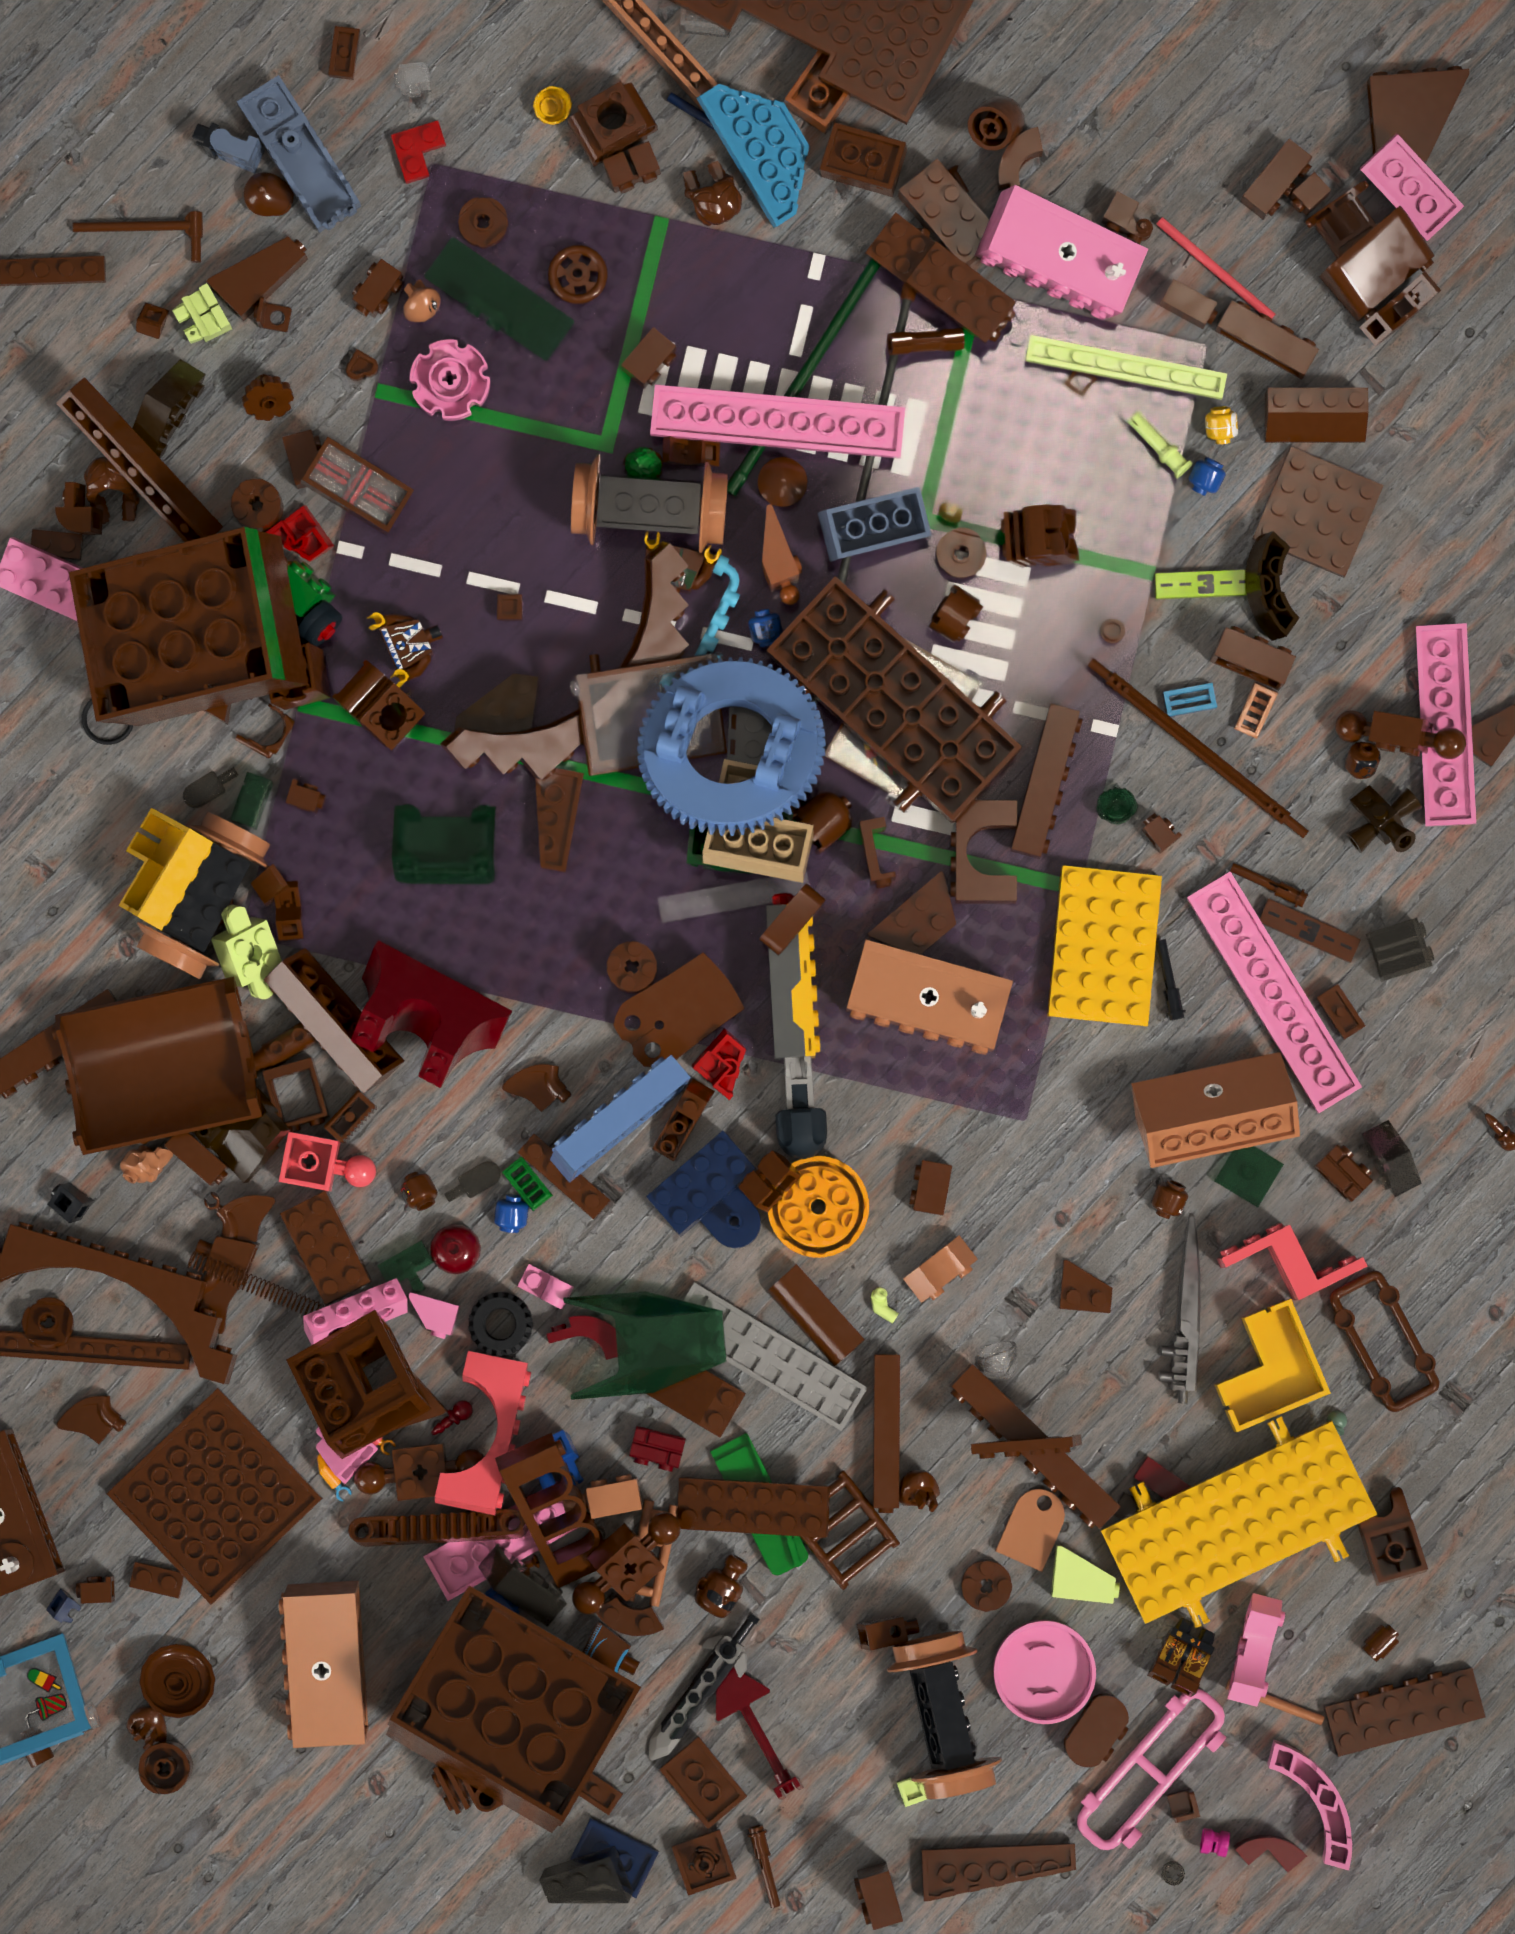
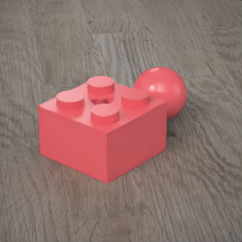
(358, 1170)

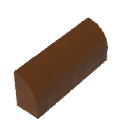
(815, 1315)

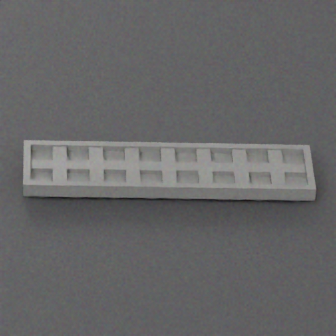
(783, 1363)

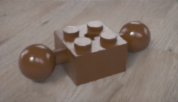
(1400, 732)
(372, 1477)
(625, 1562)

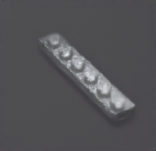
(725, 898)

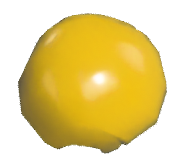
(552, 105)

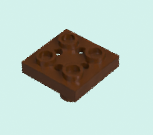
(695, 1879)

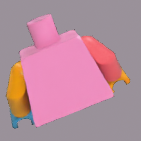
(335, 1469)

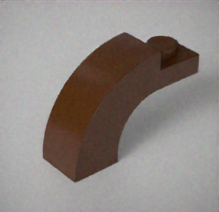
(1018, 152)
(1400, 309)

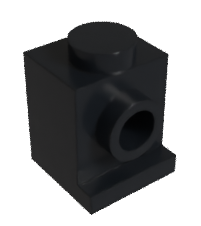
(61, 1202)

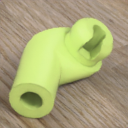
(880, 1305)

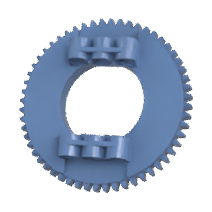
(784, 770)

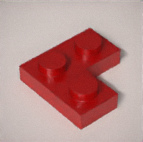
(411, 146)

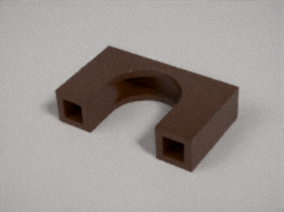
(969, 884)

